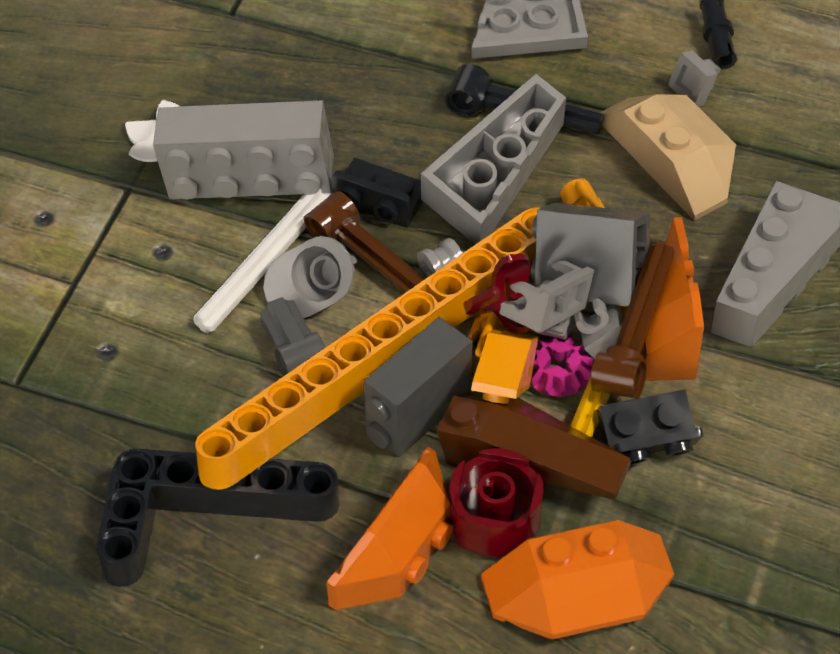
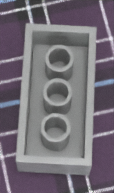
(244, 149)

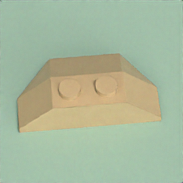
(676, 148)

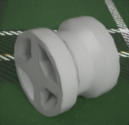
(433, 260)

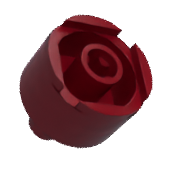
(495, 502)

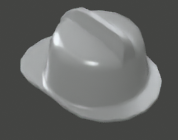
(311, 275)

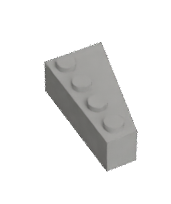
(491, 162)
(781, 254)

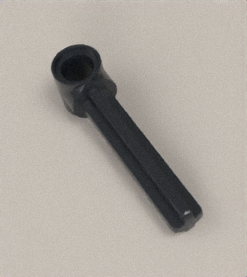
(474, 91)

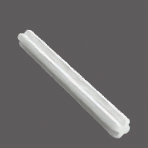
(256, 264)

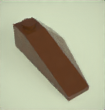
(555, 449)

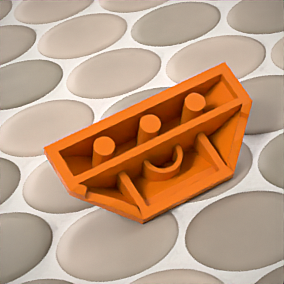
(397, 542)
(579, 579)

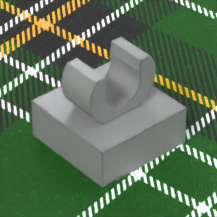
(694, 77)
(601, 328)

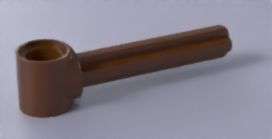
(340, 219)
(622, 367)

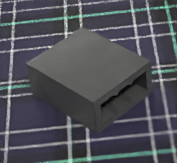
(595, 237)
(417, 386)

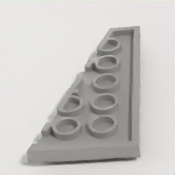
(529, 27)

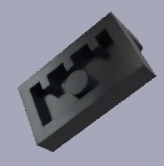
(380, 191)
(649, 426)

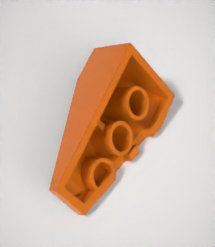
(678, 323)

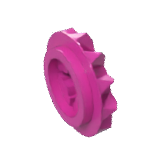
(560, 381)

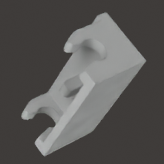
(551, 301)

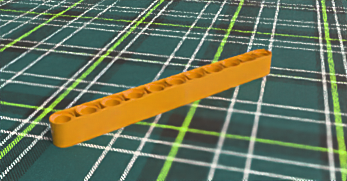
(338, 372)

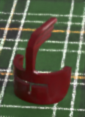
(507, 271)

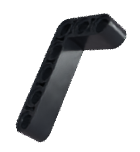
(160, 491)

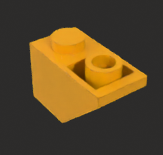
(505, 366)

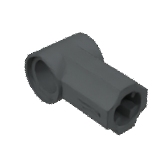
(289, 334)

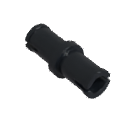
(718, 33)

